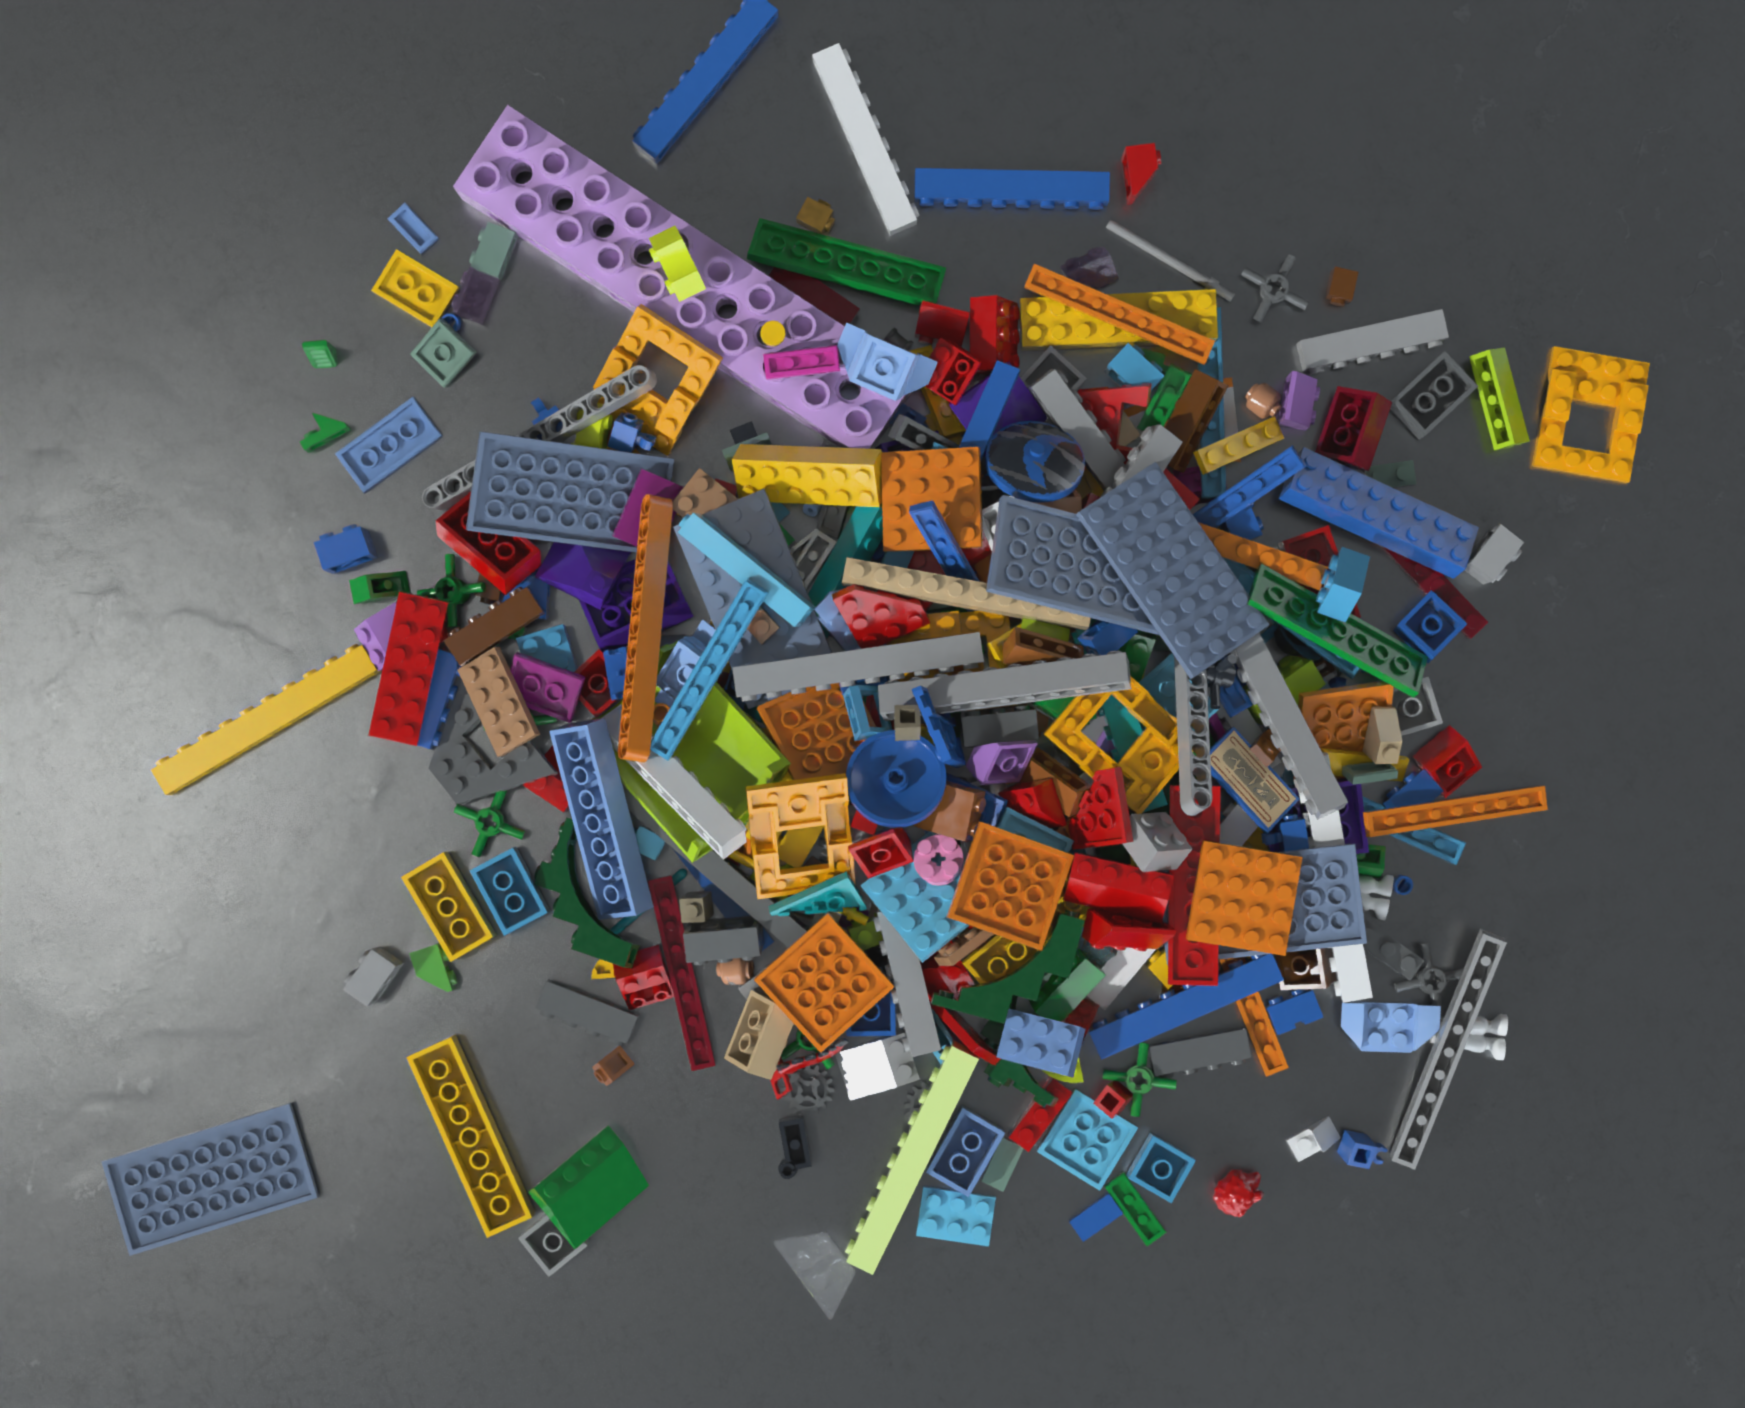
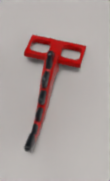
(800, 1062)

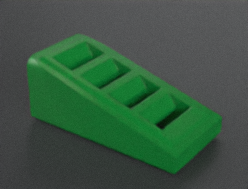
(320, 353)

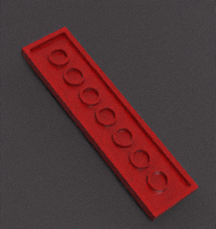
(1191, 960)

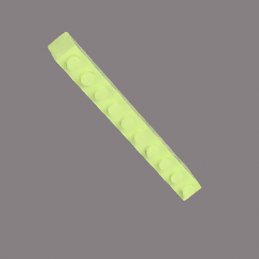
(912, 1158)

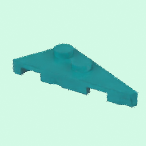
(824, 897)

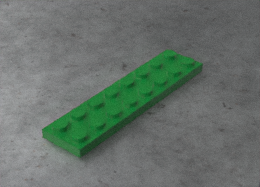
(845, 263)
(1351, 640)

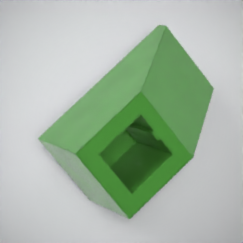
(432, 967)

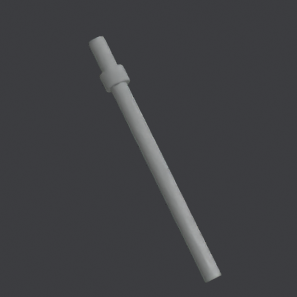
(1208, 283)

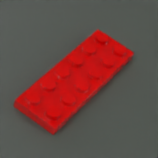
(408, 668)

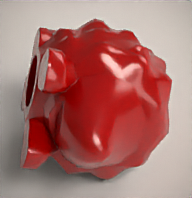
(1237, 1192)

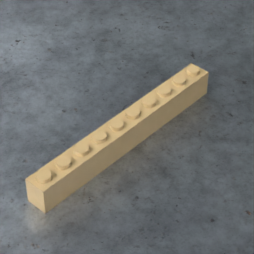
(951, 592)

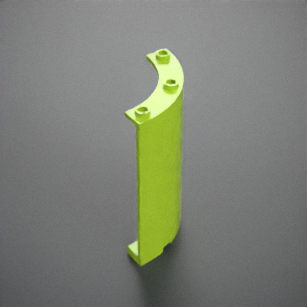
(722, 752)

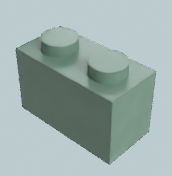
(493, 250)

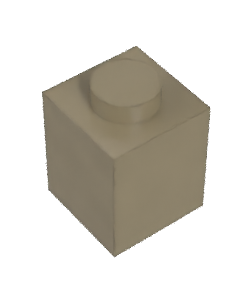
(907, 722)
(696, 907)

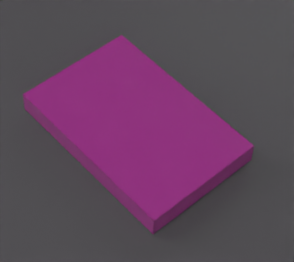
(646, 483)
(547, 686)

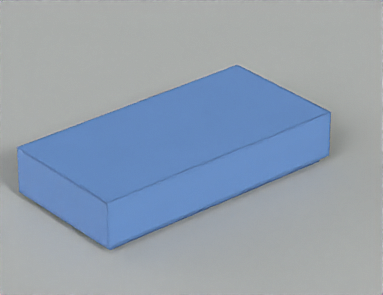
(413, 228)

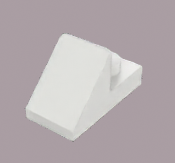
(1313, 1139)

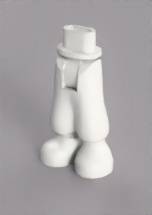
(1383, 887)
(1479, 1043)

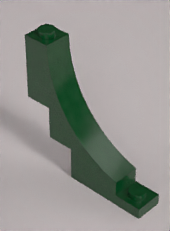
(993, 998)

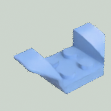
(882, 365)
(835, 624)
(681, 663)
(1389, 1025)

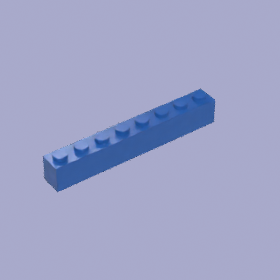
(705, 78)
(1012, 187)

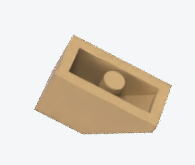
(1383, 736)

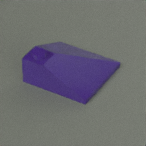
(1019, 407)
(583, 571)

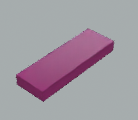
(801, 362)

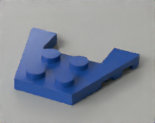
(941, 729)

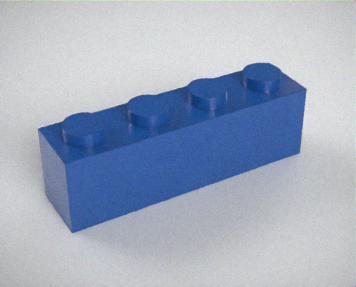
(440, 693)

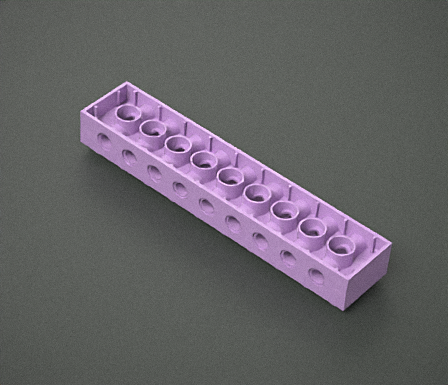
(612, 267)

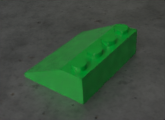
(589, 1187)

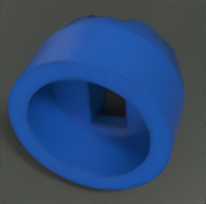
(449, 318)
(1337, 682)
(1405, 886)

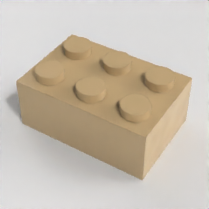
(759, 1036)

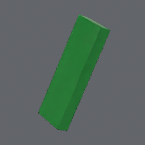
(1165, 397)
(1135, 1208)

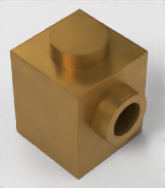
(816, 216)

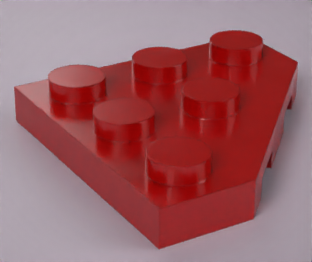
(878, 615)
(1102, 813)

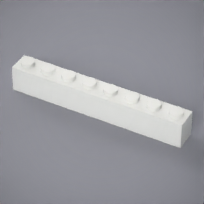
(864, 139)
(686, 795)

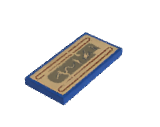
(1249, 782)

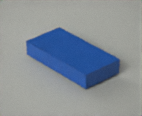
(1095, 1217)

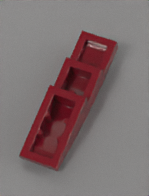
(817, 295)

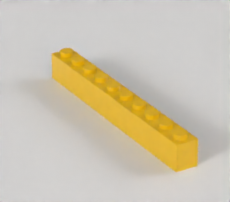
(265, 720)

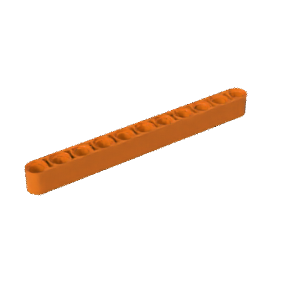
(645, 628)

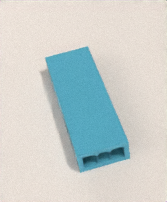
(744, 566)

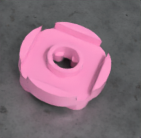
(949, 869)

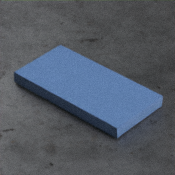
(388, 445)

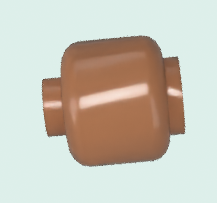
(1263, 400)
(735, 972)

